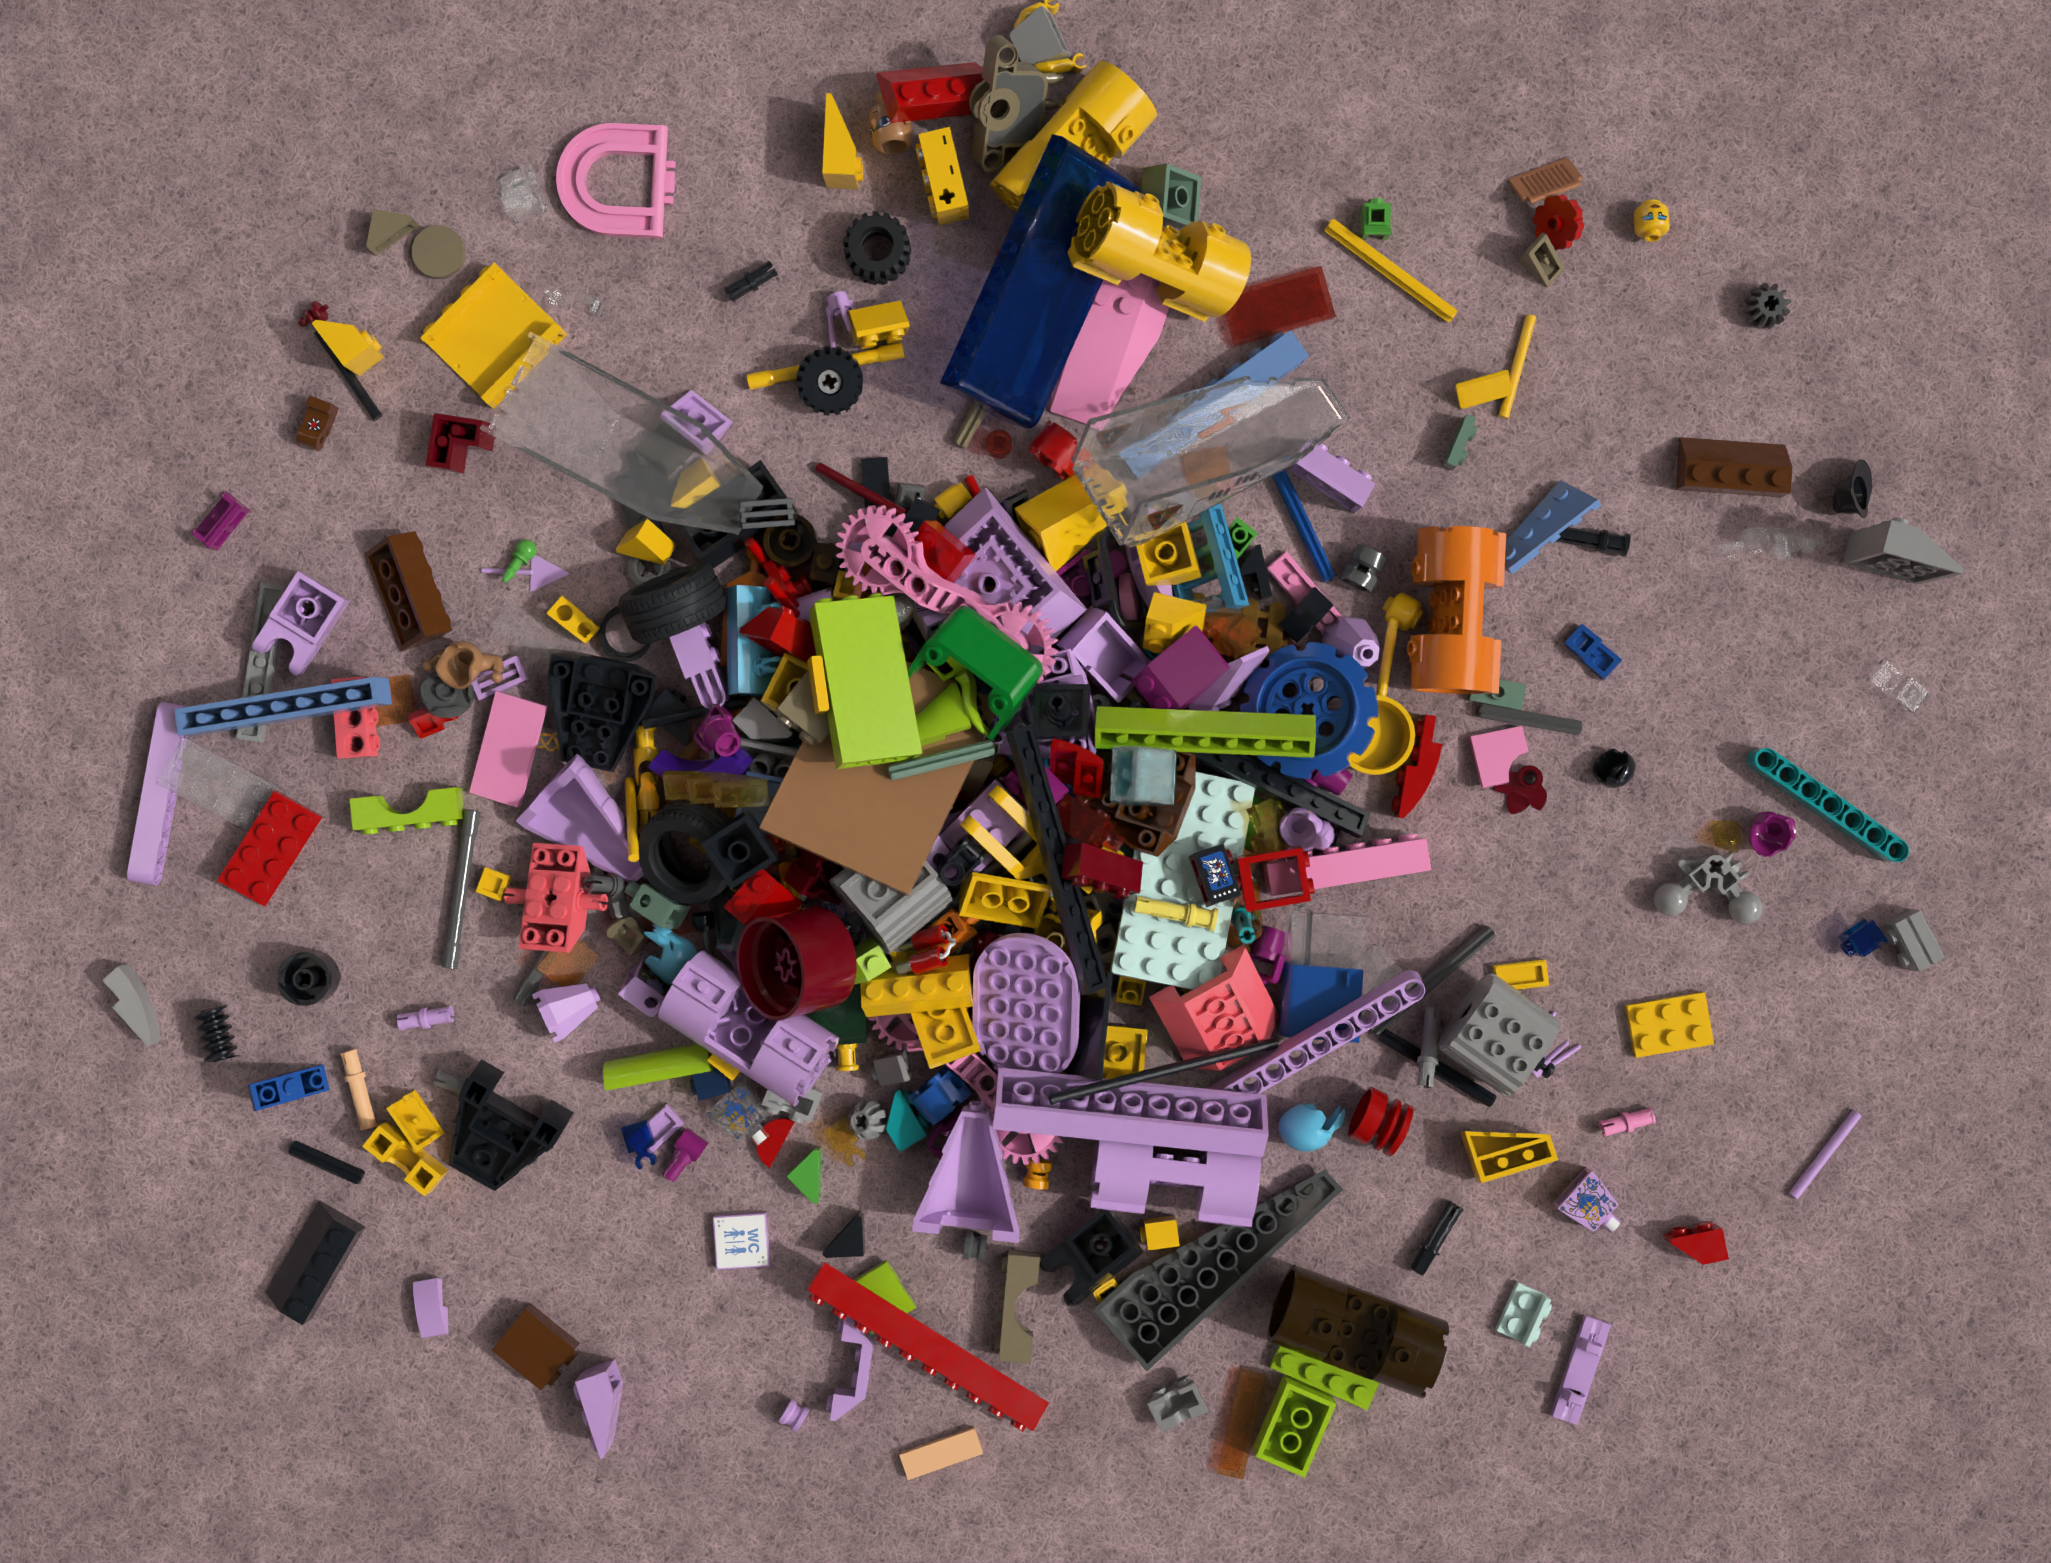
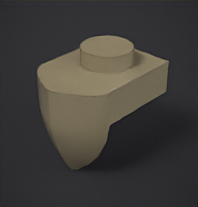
(627, 934)

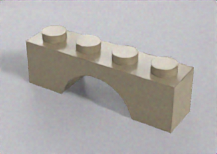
(1015, 1339)

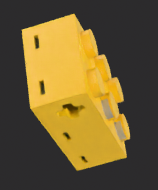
(942, 176)

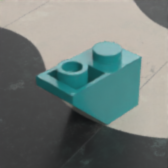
(904, 1123)

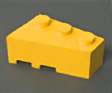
(1503, 1154)

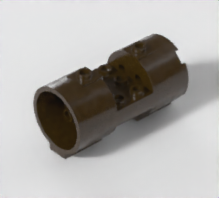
(1358, 1331)

